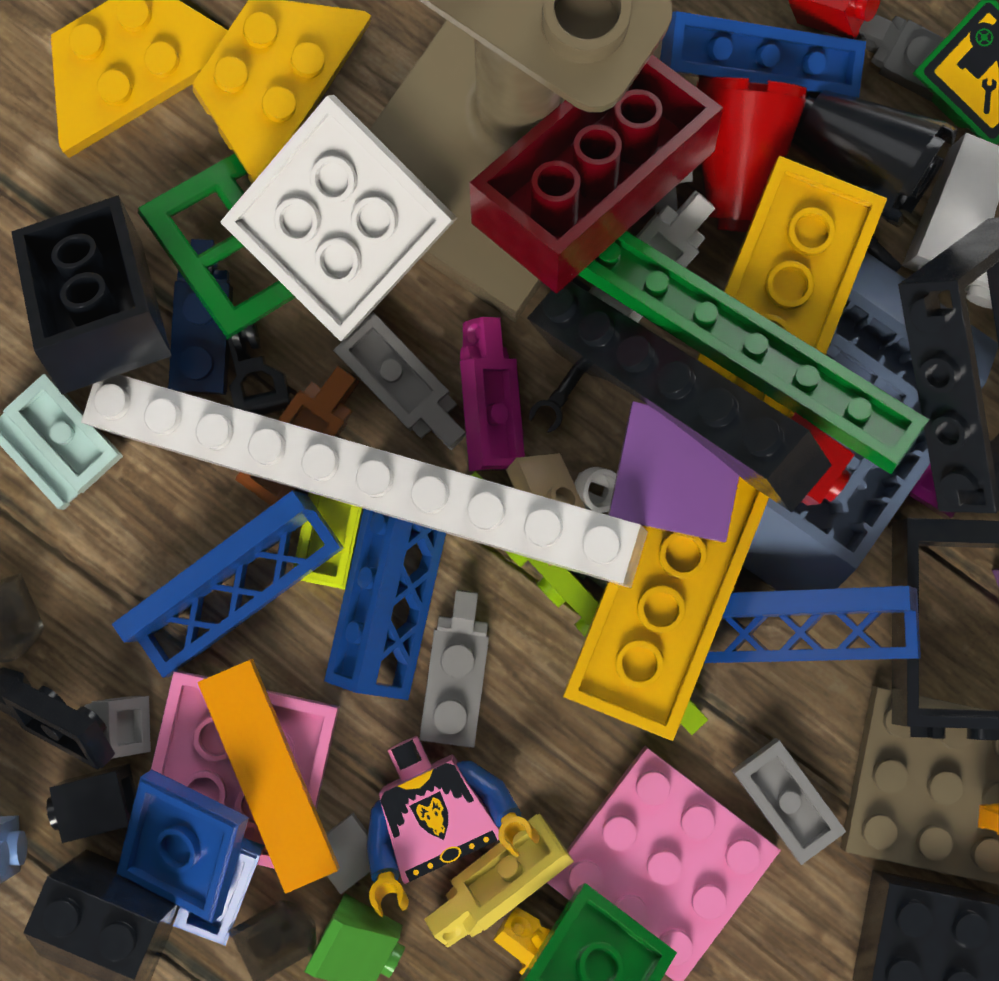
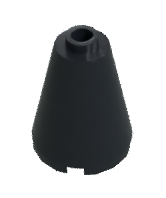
(876, 147)

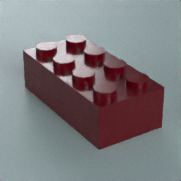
(593, 174)

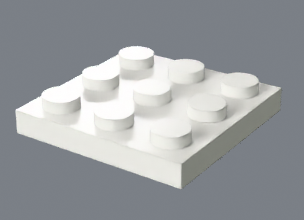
(337, 218)

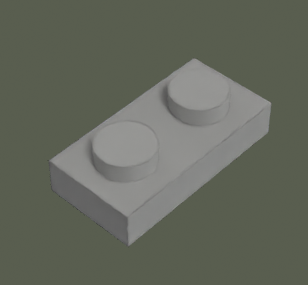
(788, 801)

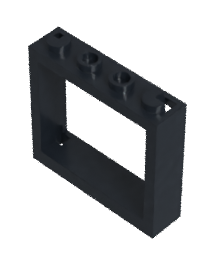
(947, 370)
(906, 539)

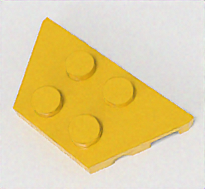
(124, 64)
(274, 73)

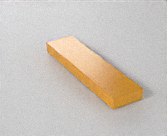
(269, 776)

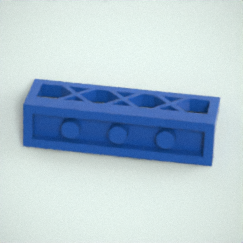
(218, 566)
(372, 589)
(817, 604)

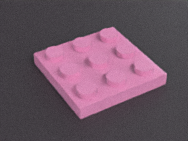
(195, 756)
(668, 858)

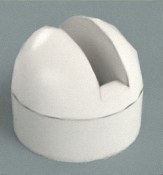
(601, 477)

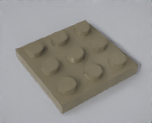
(922, 796)

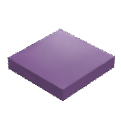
(671, 479)

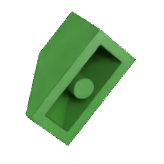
(356, 945)

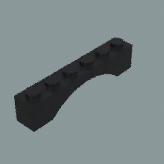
(724, 418)

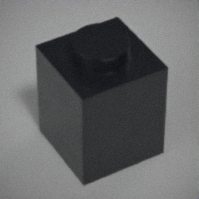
(92, 803)

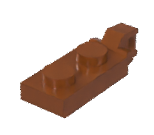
(313, 409)

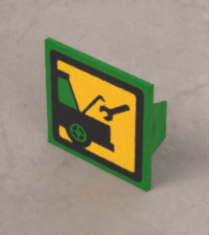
(966, 72)

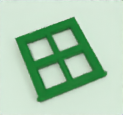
(193, 267)

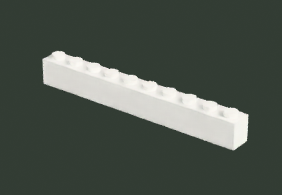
(370, 478)

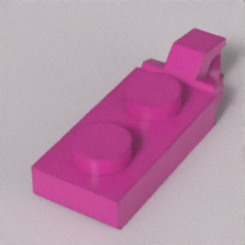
(490, 397)

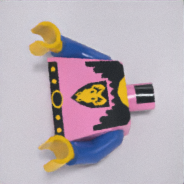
(435, 818)

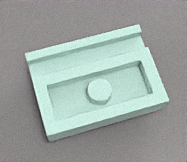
(51, 443)

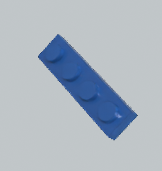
(739, 49)

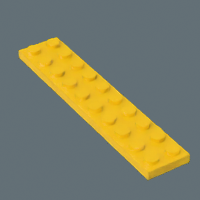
(656, 635)

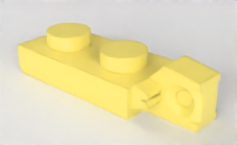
(498, 883)

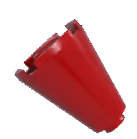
(752, 133)

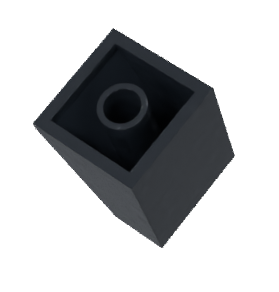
(100, 921)

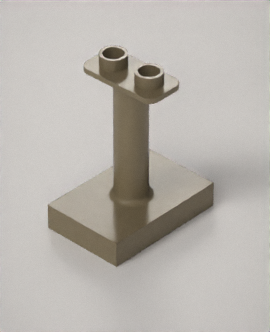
(490, 82)

